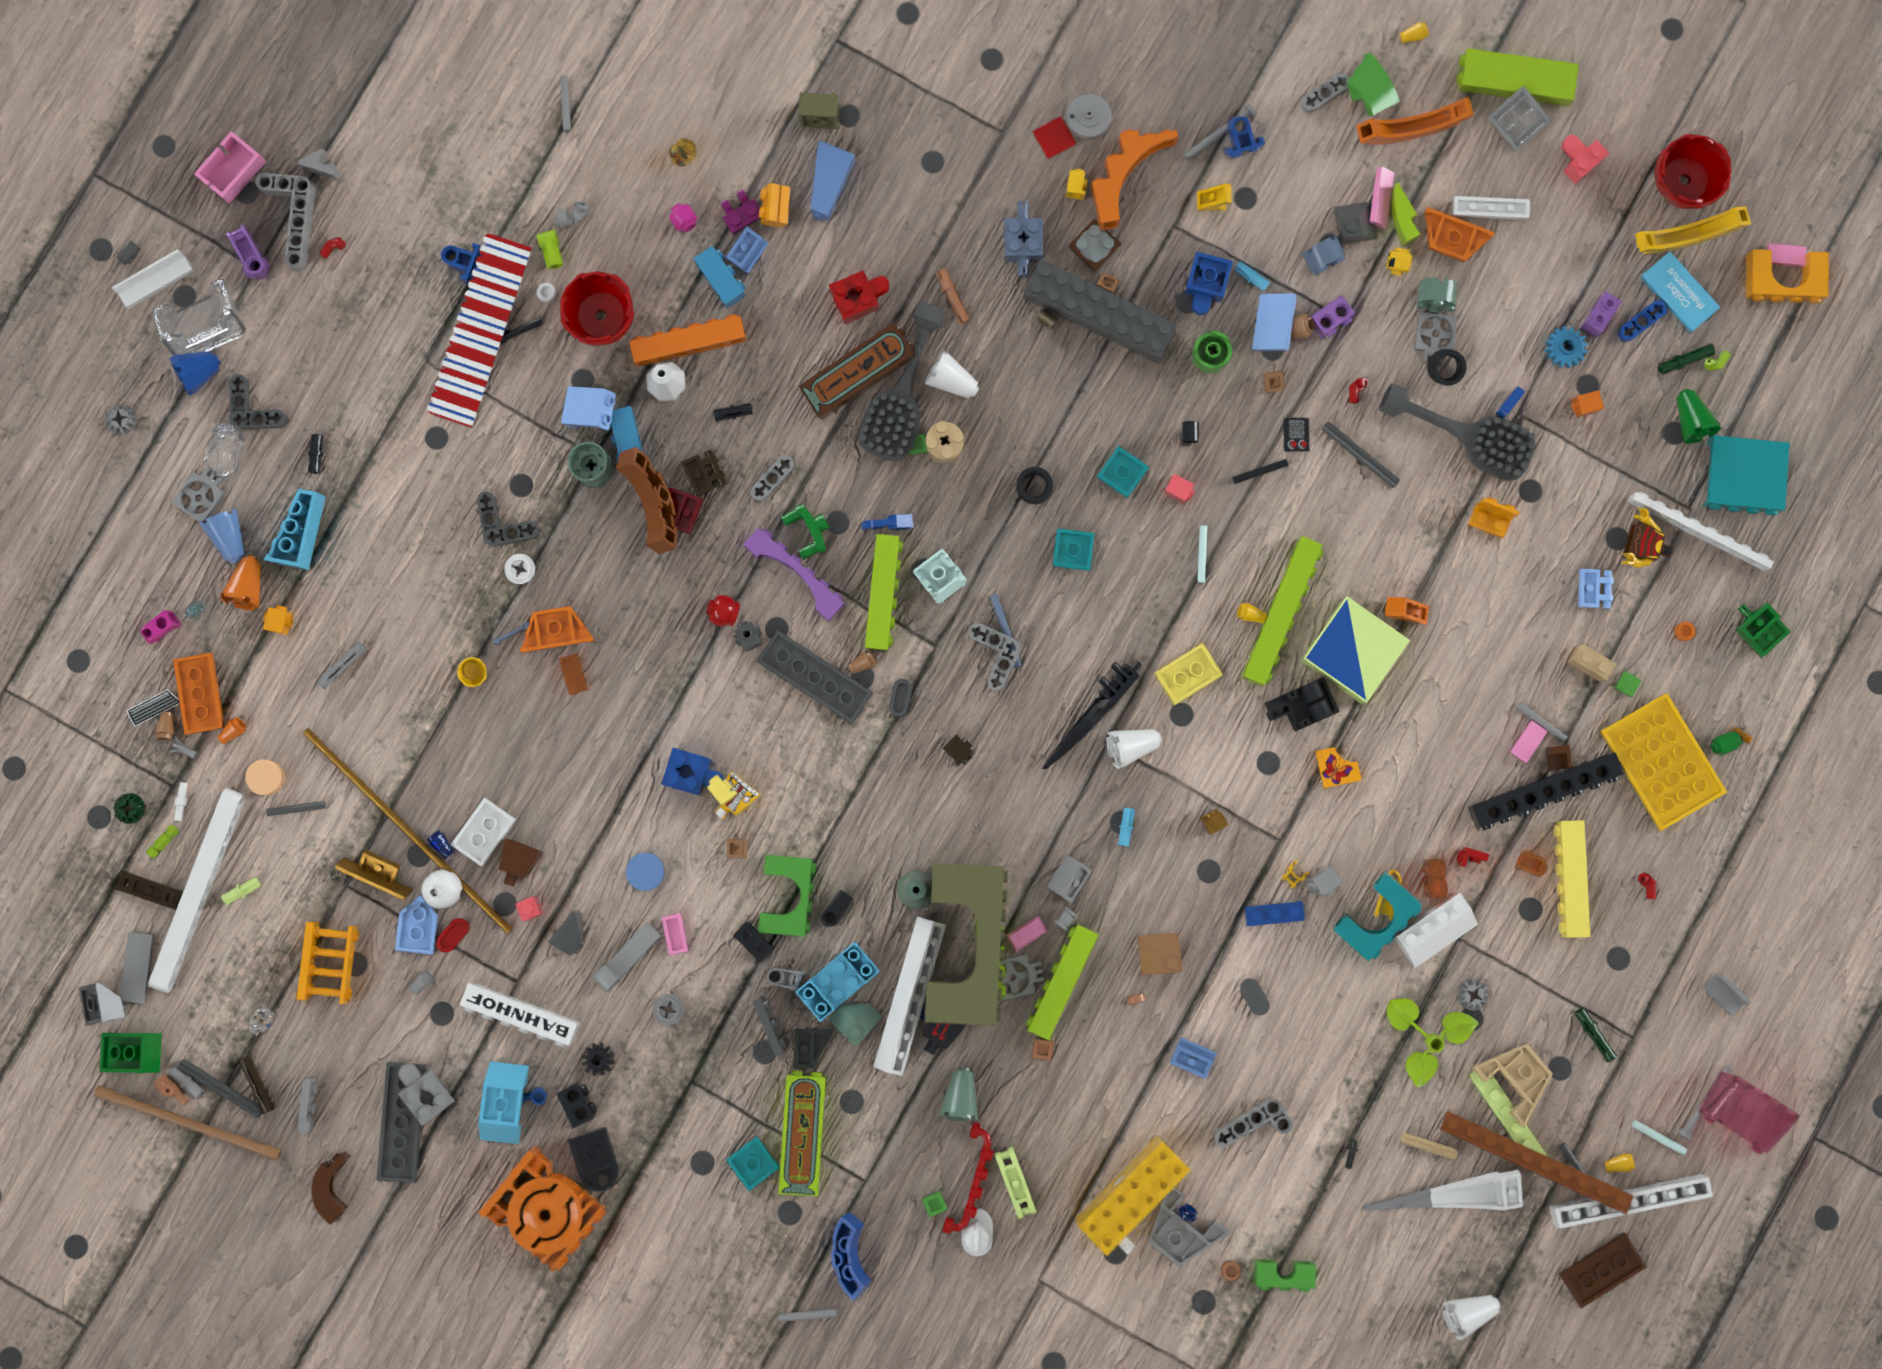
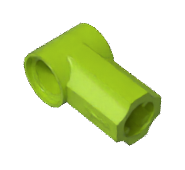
(549, 244)

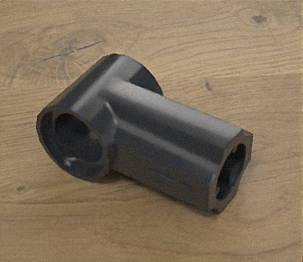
(1189, 433)
(838, 907)

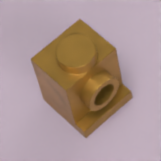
(1214, 821)

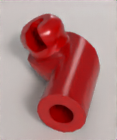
(331, 244)
(1650, 885)

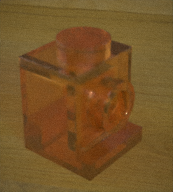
(1539, 863)

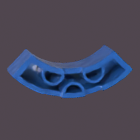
(846, 1259)

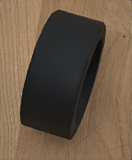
(1460, 370)
(1034, 471)

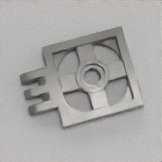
(1421, 346)
(209, 483)
(1030, 973)

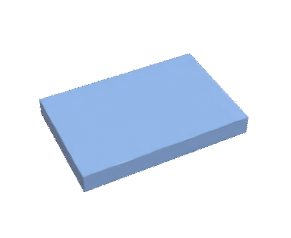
(1274, 322)

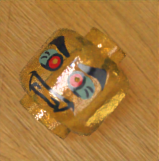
(682, 152)

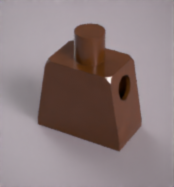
(517, 860)

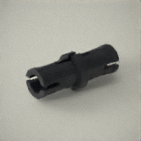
(733, 412)
(315, 453)

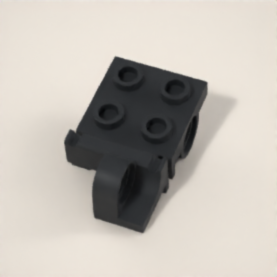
(1304, 705)

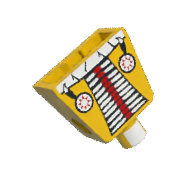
(740, 802)

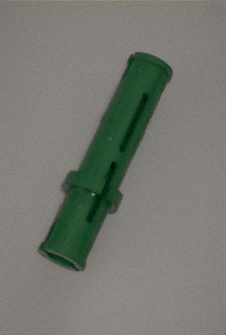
(1678, 362)
(1597, 1037)

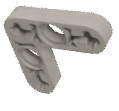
(1003, 647)

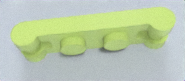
(1015, 1183)

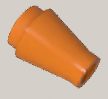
(233, 729)

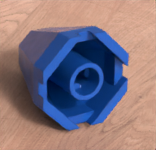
(195, 369)

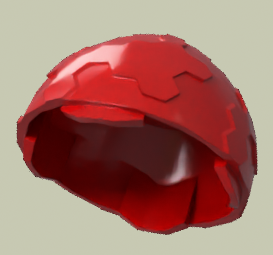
(1702, 163)
(586, 298)

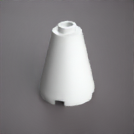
(951, 377)
(1131, 745)
(1469, 1314)

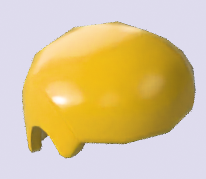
(471, 672)

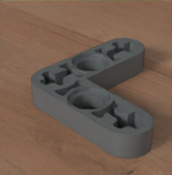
(244, 410)
(495, 527)

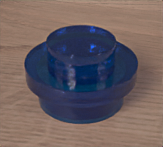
(1188, 1213)

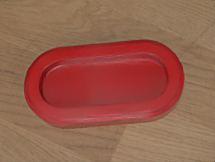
(452, 935)

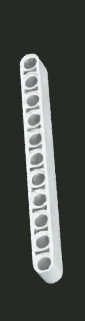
(196, 890)

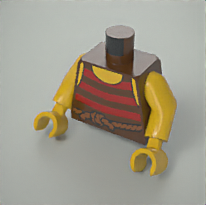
(1644, 542)

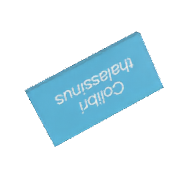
(1680, 292)

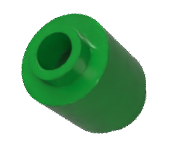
(1726, 743)

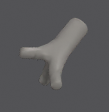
(181, 748)

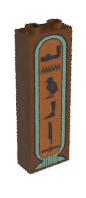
(858, 370)

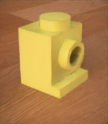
(721, 790)

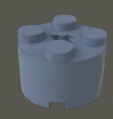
(1323, 254)

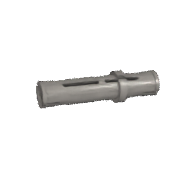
(345, 661)

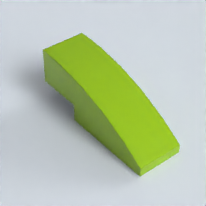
(1403, 216)

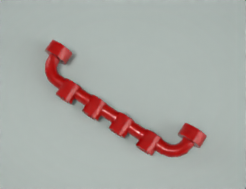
(975, 1191)

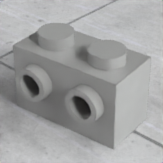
(1323, 882)

